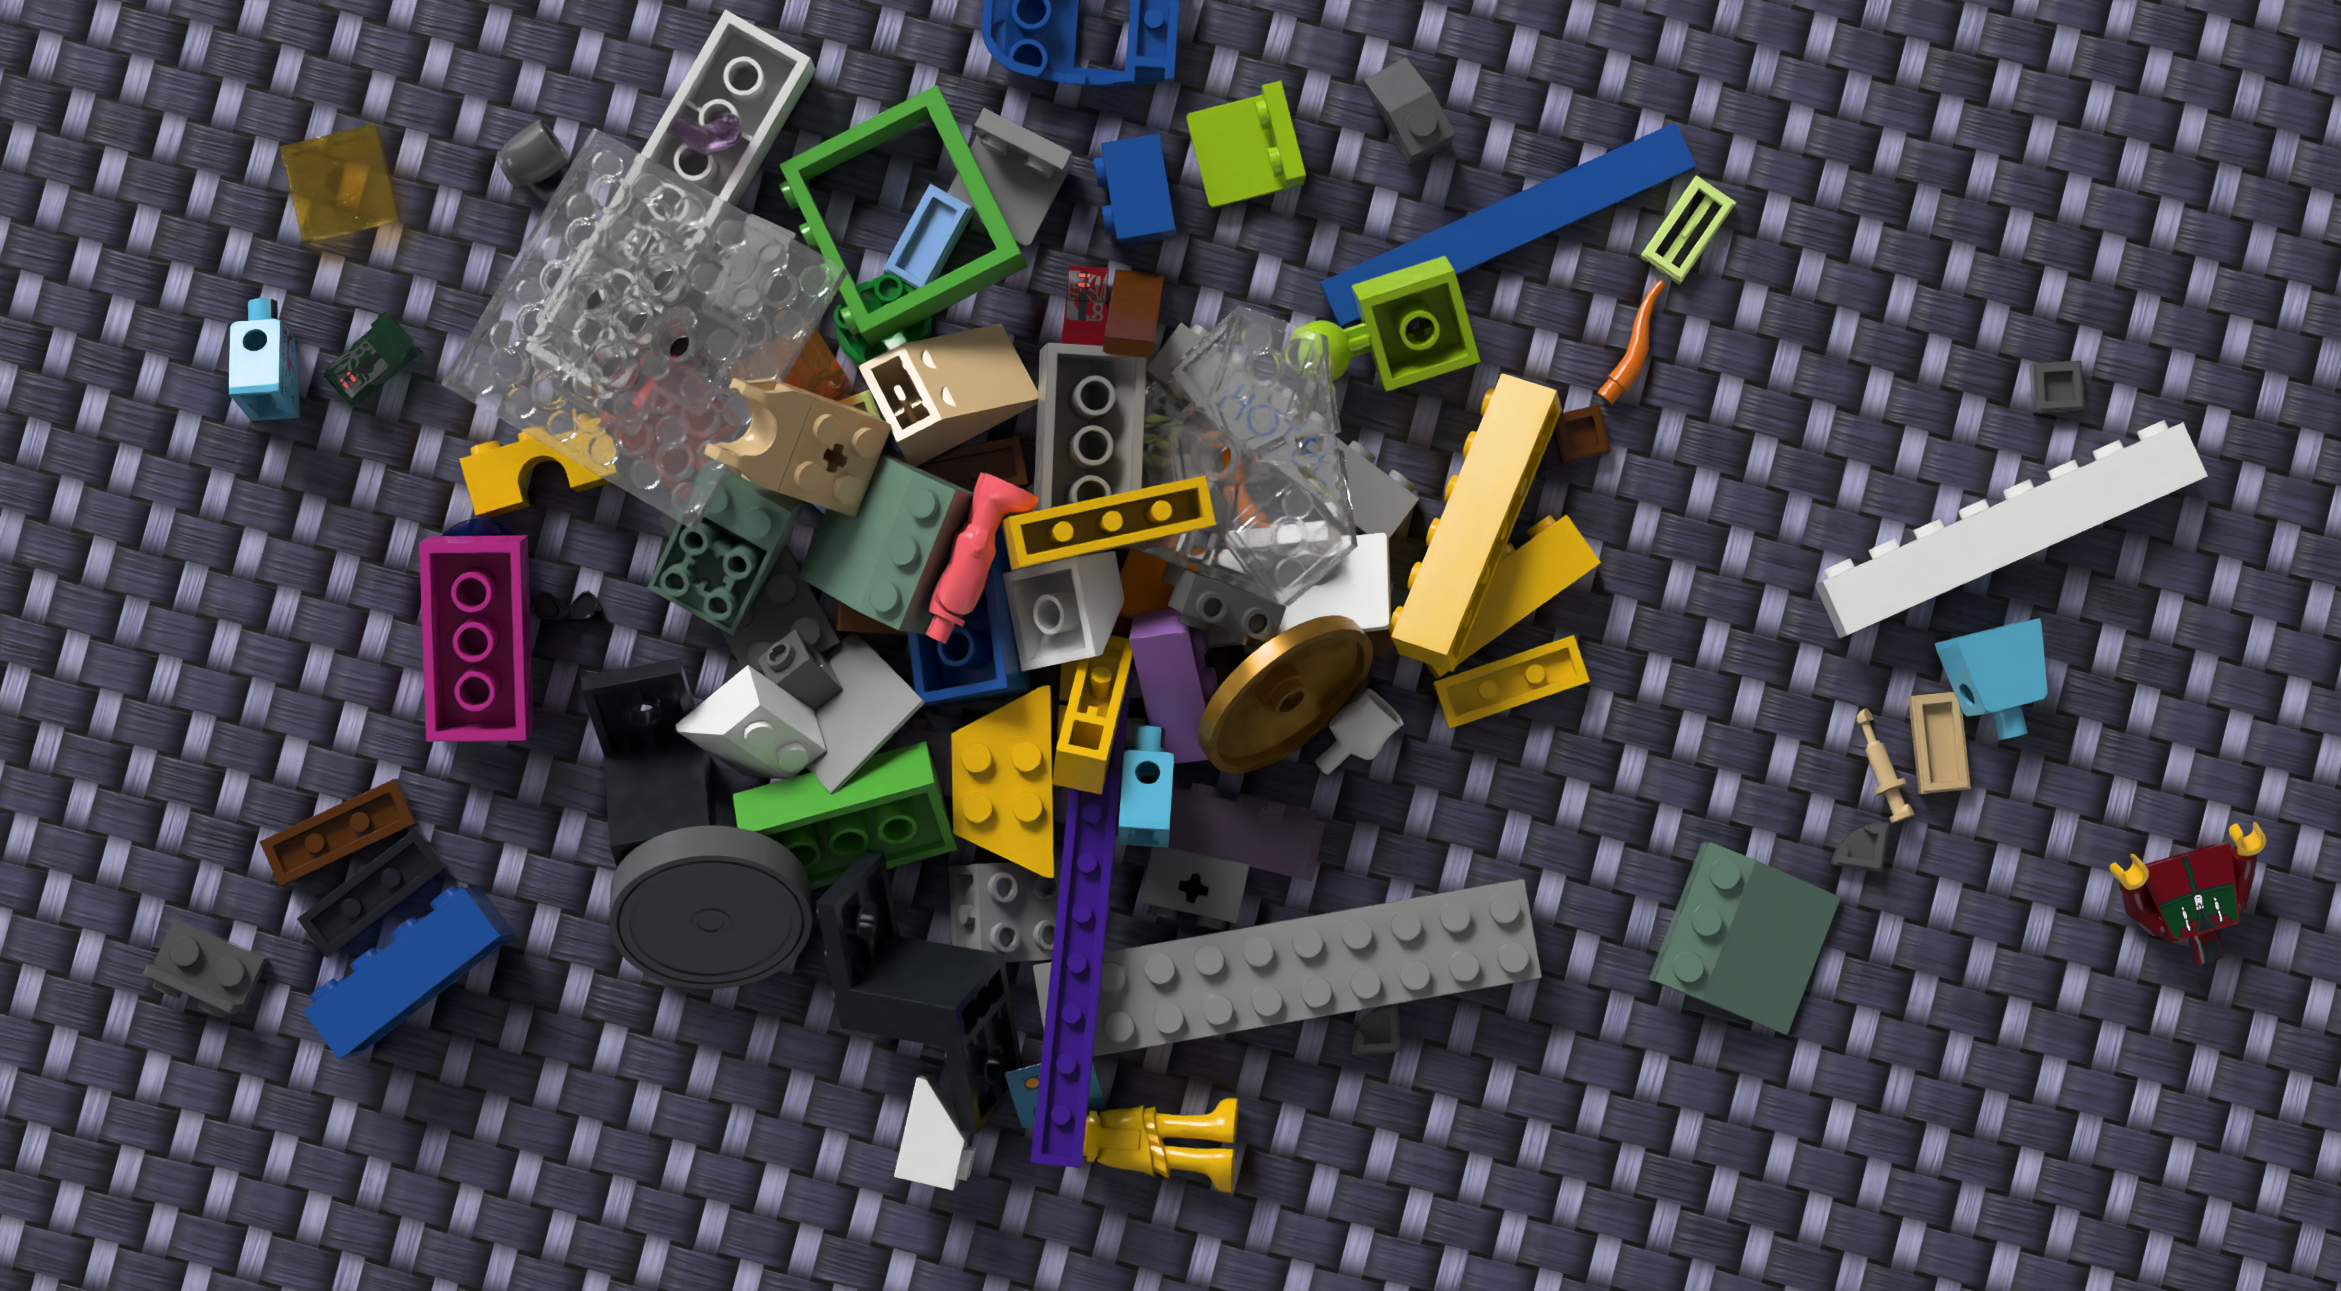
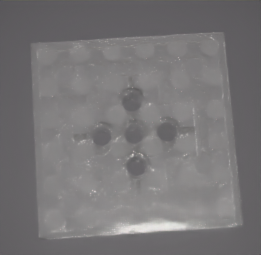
(735, 291)

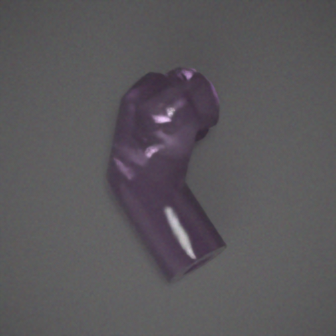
(708, 138)

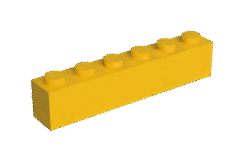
(1475, 522)

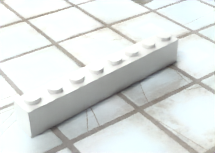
(2009, 530)

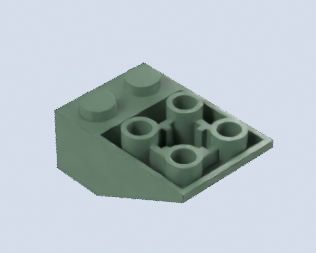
(729, 554)

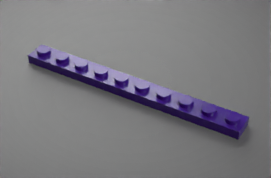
(1078, 964)

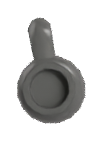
(532, 158)

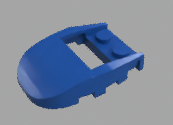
(1041, 35)

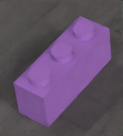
(1173, 678)

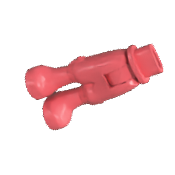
(973, 552)

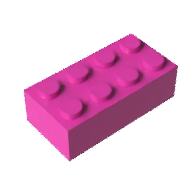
(476, 638)

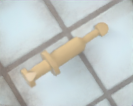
(1884, 771)

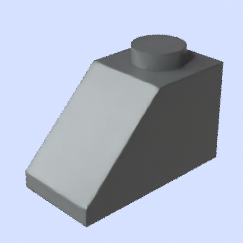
(1409, 111)

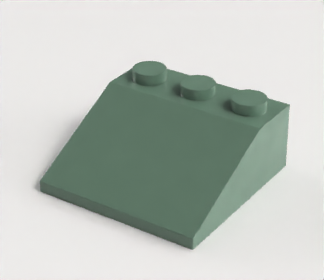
(894, 547)
(1744, 937)

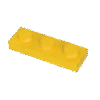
(1511, 682)

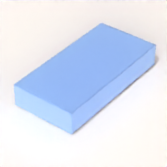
(929, 238)

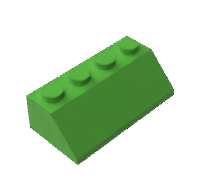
(885, 807)

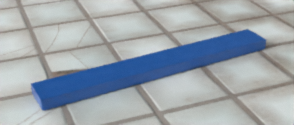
(1526, 214)

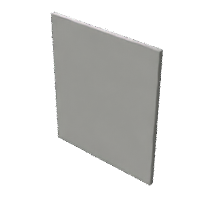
(863, 714)

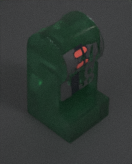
(372, 360)

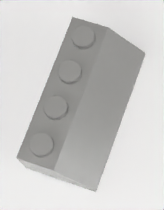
(1088, 425)

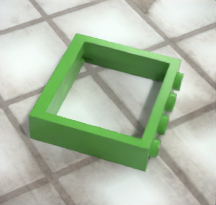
(941, 292)

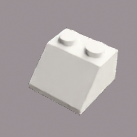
(1064, 608)
(755, 727)
(932, 1143)

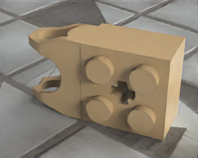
(804, 445)

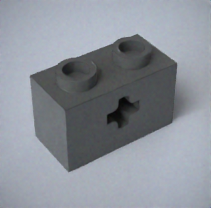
(1223, 878)

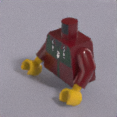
(2193, 891)

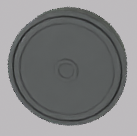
(710, 907)

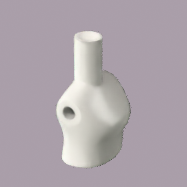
(1360, 730)

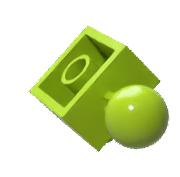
(1386, 308)

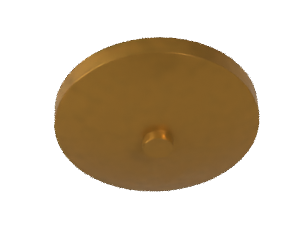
(1285, 694)

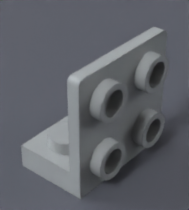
(1020, 171)
(1004, 909)

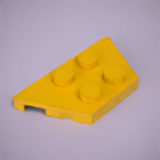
(1006, 782)

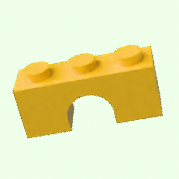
(499, 474)

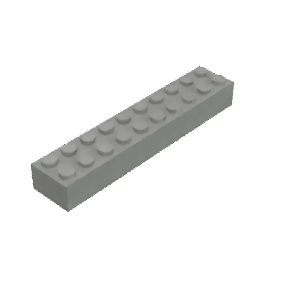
(1311, 967)

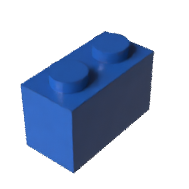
(1136, 189)

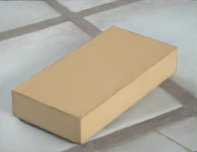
(1939, 743)

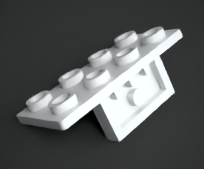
(1352, 589)

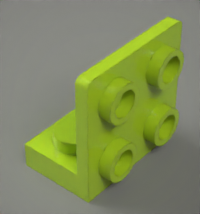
(1247, 148)

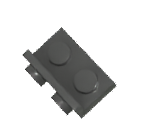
(206, 968)

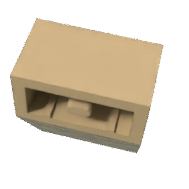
(948, 389)

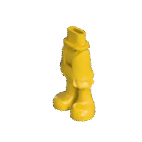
(1135, 1141)

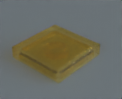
(340, 183)

